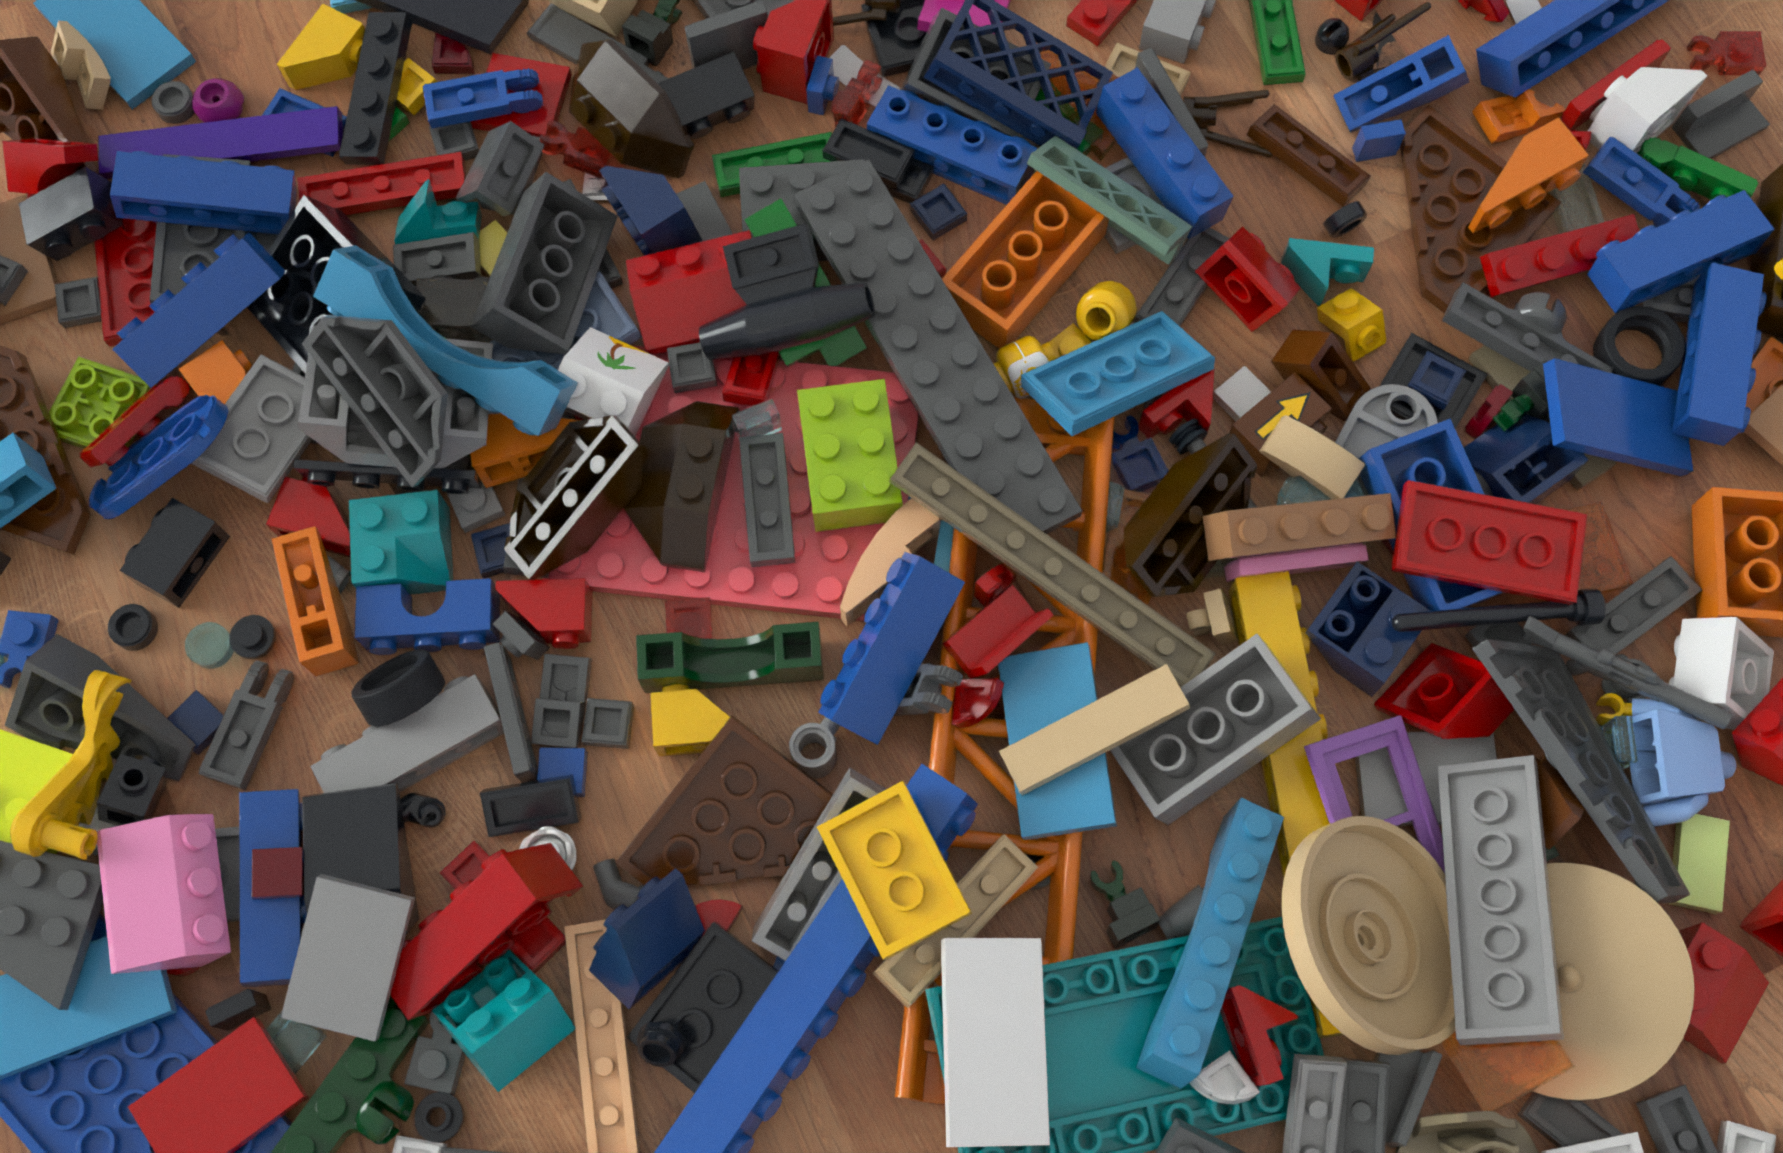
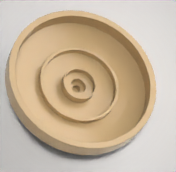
(1371, 934)
(1619, 980)

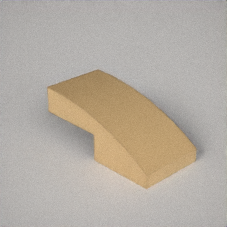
(81, 63)
(1313, 456)

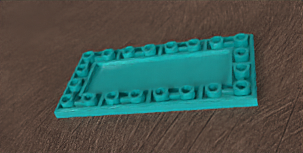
(1097, 1028)

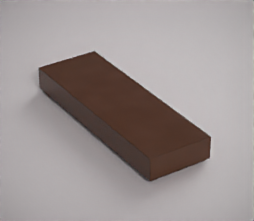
(1308, 155)

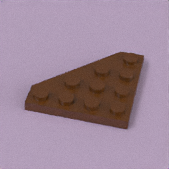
(1445, 185)
(63, 513)
(730, 815)

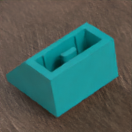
(504, 1019)

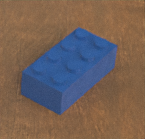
(1432, 458)

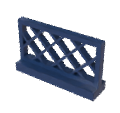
(996, 97)

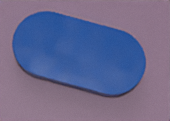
(159, 456)

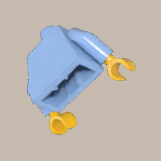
(1676, 758)

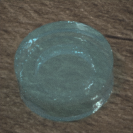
(208, 645)

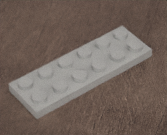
(1499, 903)

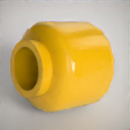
(1105, 309)

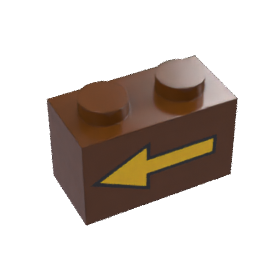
(1291, 399)

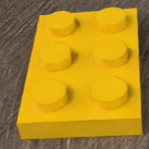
(894, 870)

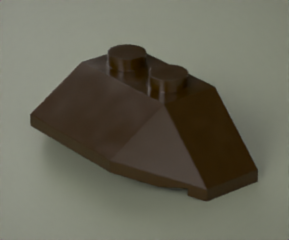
(628, 110)
(683, 482)
(573, 494)
(1167, 532)

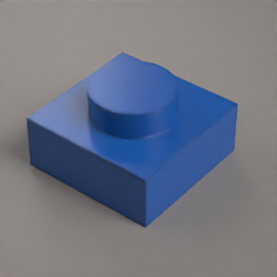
(821, 86)

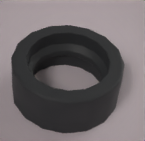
(1657, 327)
(398, 688)

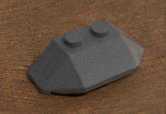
(385, 388)

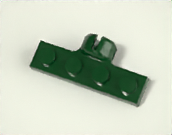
(358, 1091)

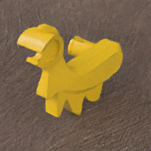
(73, 792)

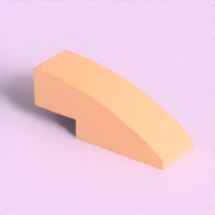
(905, 531)

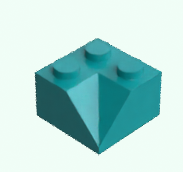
(401, 541)

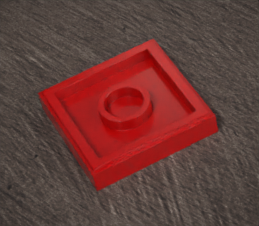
(552, 85)

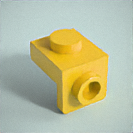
(1355, 321)

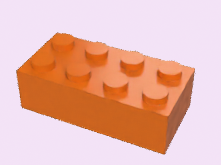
(1023, 259)

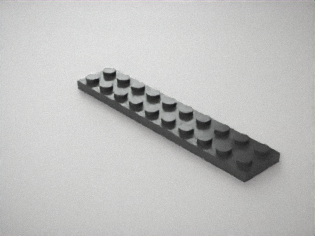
(934, 347)

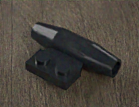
(783, 306)

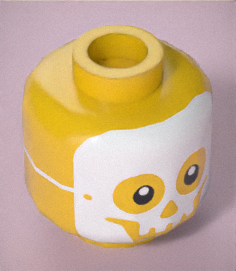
(1020, 358)

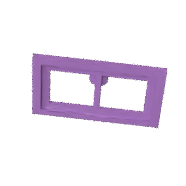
(1393, 736)

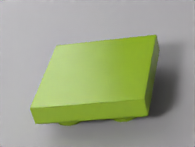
(93, 400)

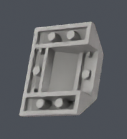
(337, 428)

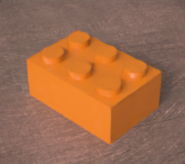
(1740, 557)

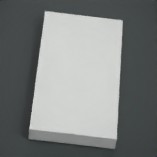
(994, 1042)

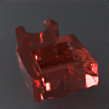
(1731, 50)
(854, 100)
(580, 149)

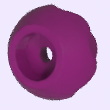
(229, 104)

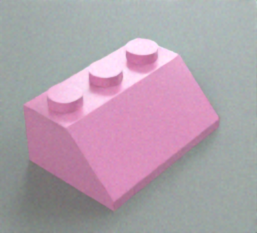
(163, 893)

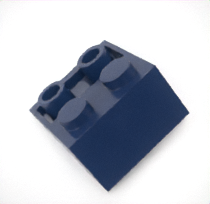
(649, 209)
(1523, 461)
(1357, 629)
(647, 939)

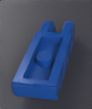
(481, 97)
(1638, 183)

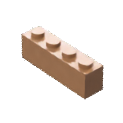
(1299, 526)

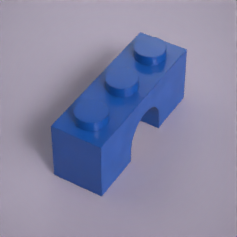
(465, 618)

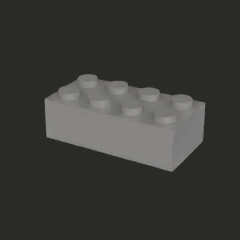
(1235, 719)

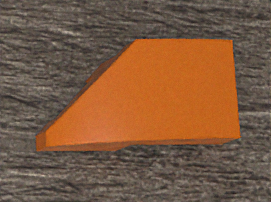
(1514, 116)

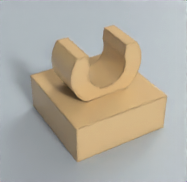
(1215, 618)

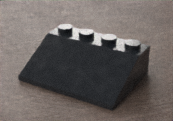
(303, 252)

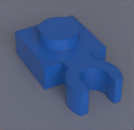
(21, 638)

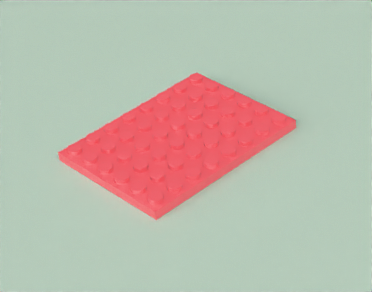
(824, 559)

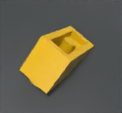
(323, 50)
(683, 720)

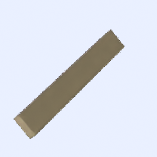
(1050, 565)

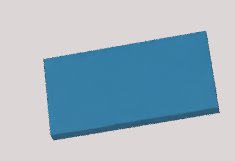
(129, 41)
(1117, 372)
(1036, 693)
(99, 1009)

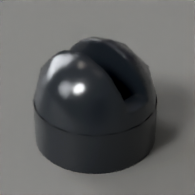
(1336, 40)

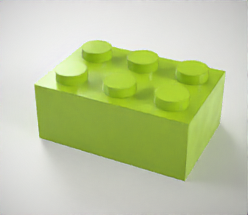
(849, 454)

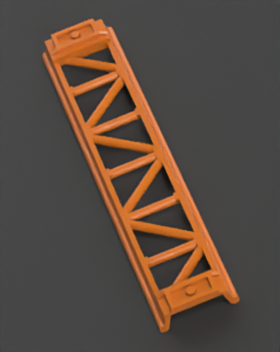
(918, 1062)

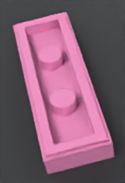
(1297, 561)

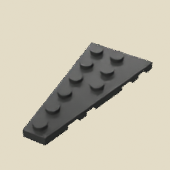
(1573, 743)
(47, 920)

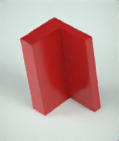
(994, 632)

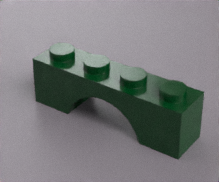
(772, 657)

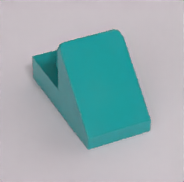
(426, 220)
(1317, 261)

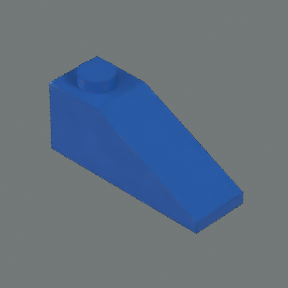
(1403, 85)

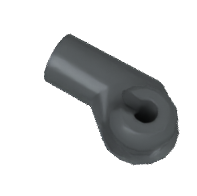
(612, 887)

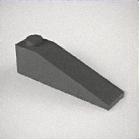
(51, 713)

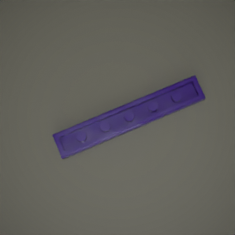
(238, 139)

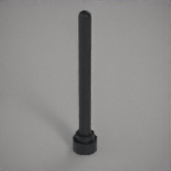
(1587, 611)

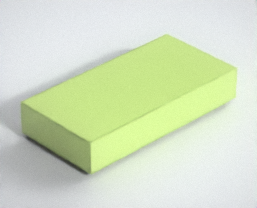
(1701, 861)

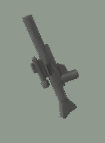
(1612, 668)

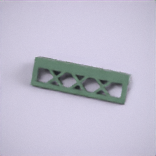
(1124, 205)

